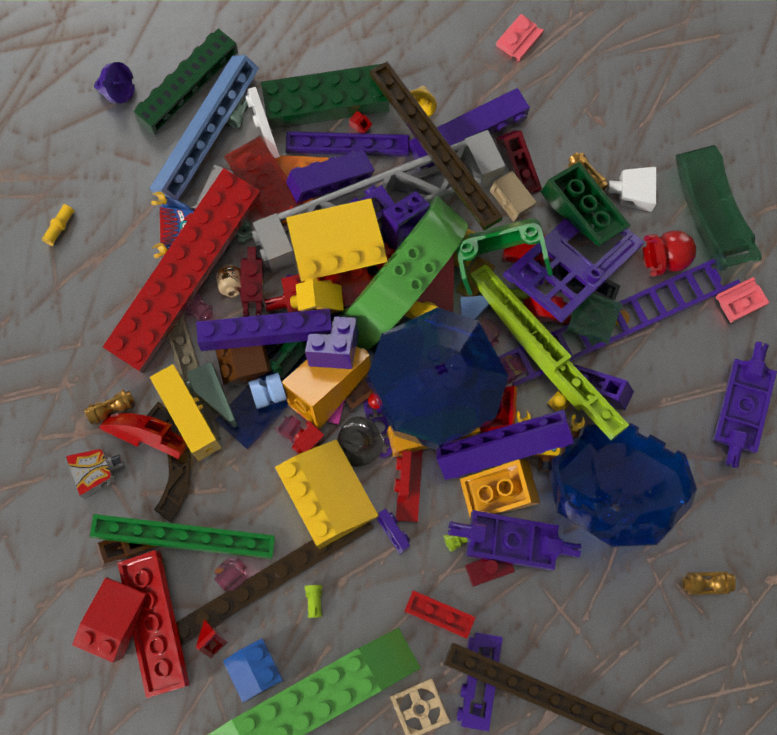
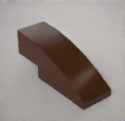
(114, 552)

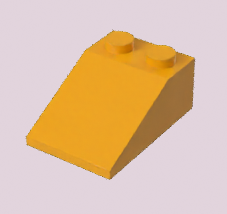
(501, 489)

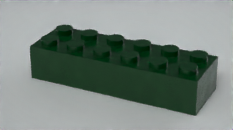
(322, 97)

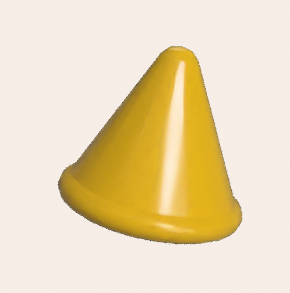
(425, 100)

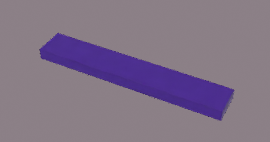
(346, 142)

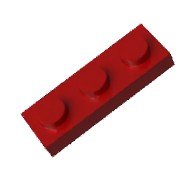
(439, 614)

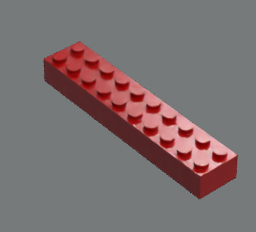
(182, 270)

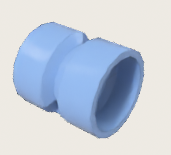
(267, 390)

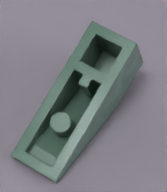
(208, 388)

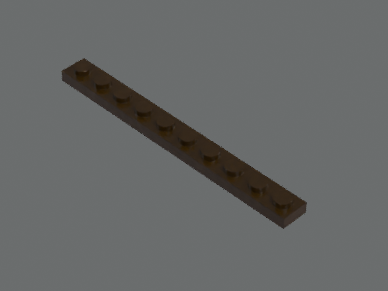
(436, 146)
(262, 584)
(541, 693)

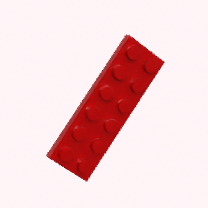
(156, 630)

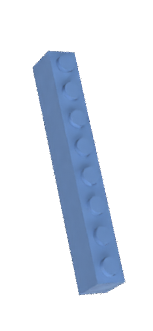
(205, 127)

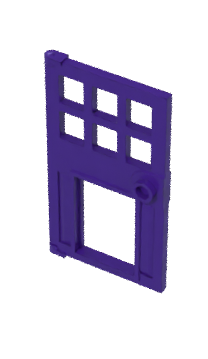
(575, 263)

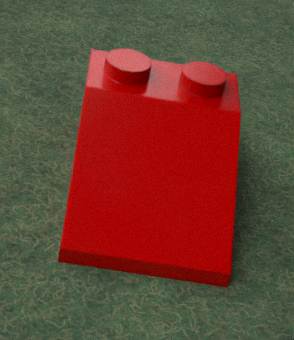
(110, 620)

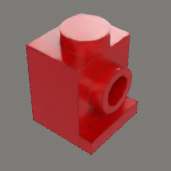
(307, 438)

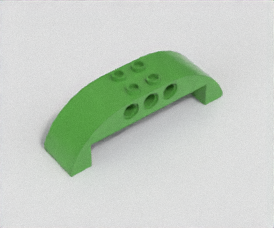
(407, 272)

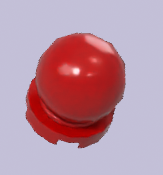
(669, 252)

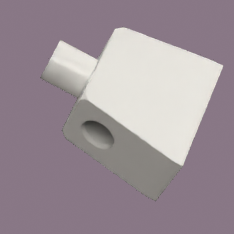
(636, 188)

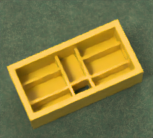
(185, 412)

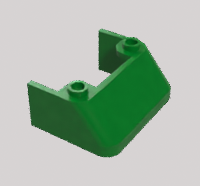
(497, 238)

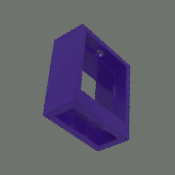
(411, 209)

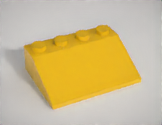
(336, 239)
(326, 493)

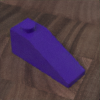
(613, 389)

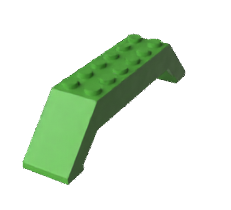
(329, 690)

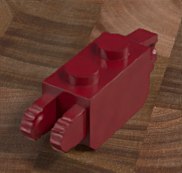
(252, 282)

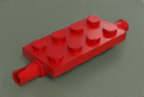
(351, 283)

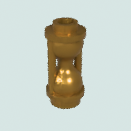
(600, 180)
(100, 410)
(720, 582)

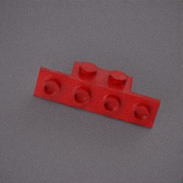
(408, 485)

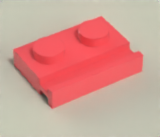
(519, 37)
(742, 300)

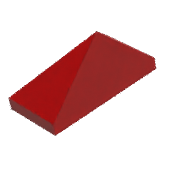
(209, 640)

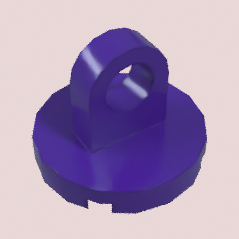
(115, 83)

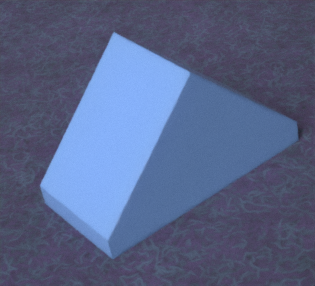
(473, 306)

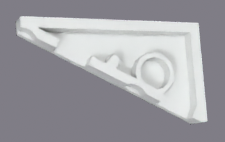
(260, 120)

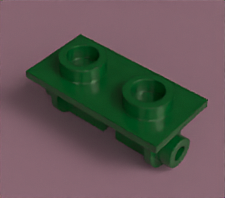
(287, 357)

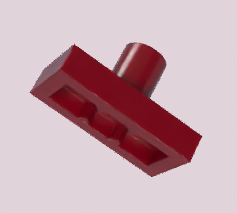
(487, 570)

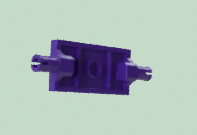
(745, 405)
(513, 540)

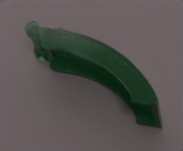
(715, 208)

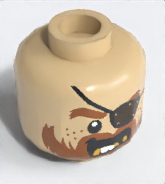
(229, 280)

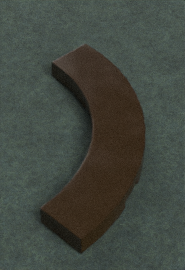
(179, 473)

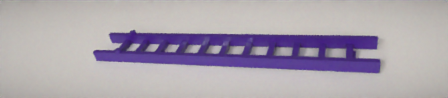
(713, 275)

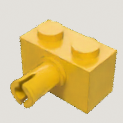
(317, 295)

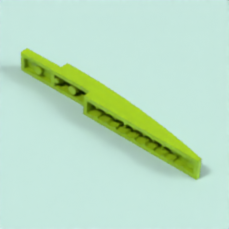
(547, 353)

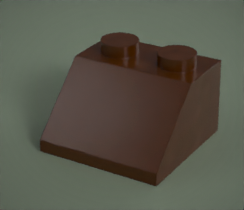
(242, 364)

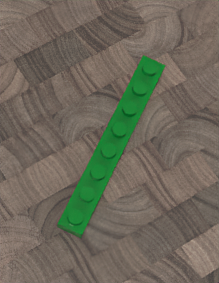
(182, 536)

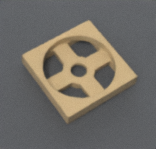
(428, 705)

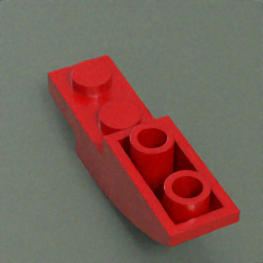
(146, 429)

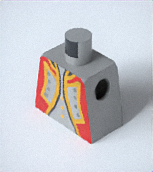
(93, 470)

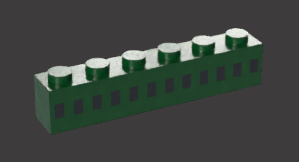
(185, 81)

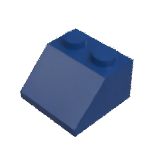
(253, 670)

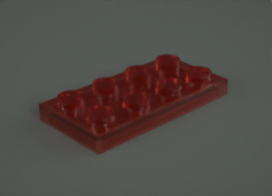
(260, 169)

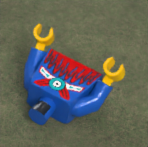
(172, 220)

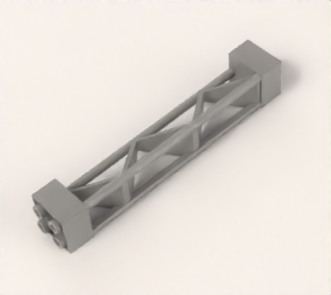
(476, 151)

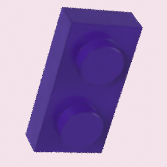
(397, 537)

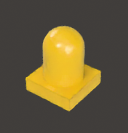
(558, 402)

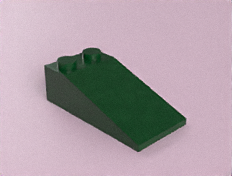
(584, 204)

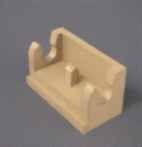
(512, 196)

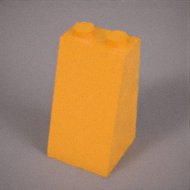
(321, 390)

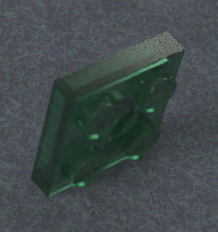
(595, 318)

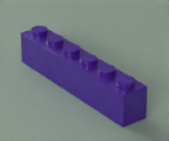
(491, 116)
(262, 329)
(505, 445)

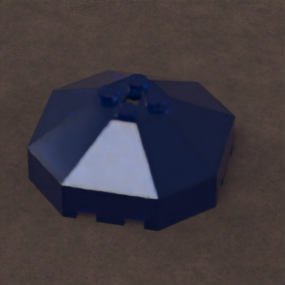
(429, 405)
(629, 471)

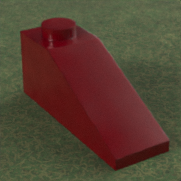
(518, 159)

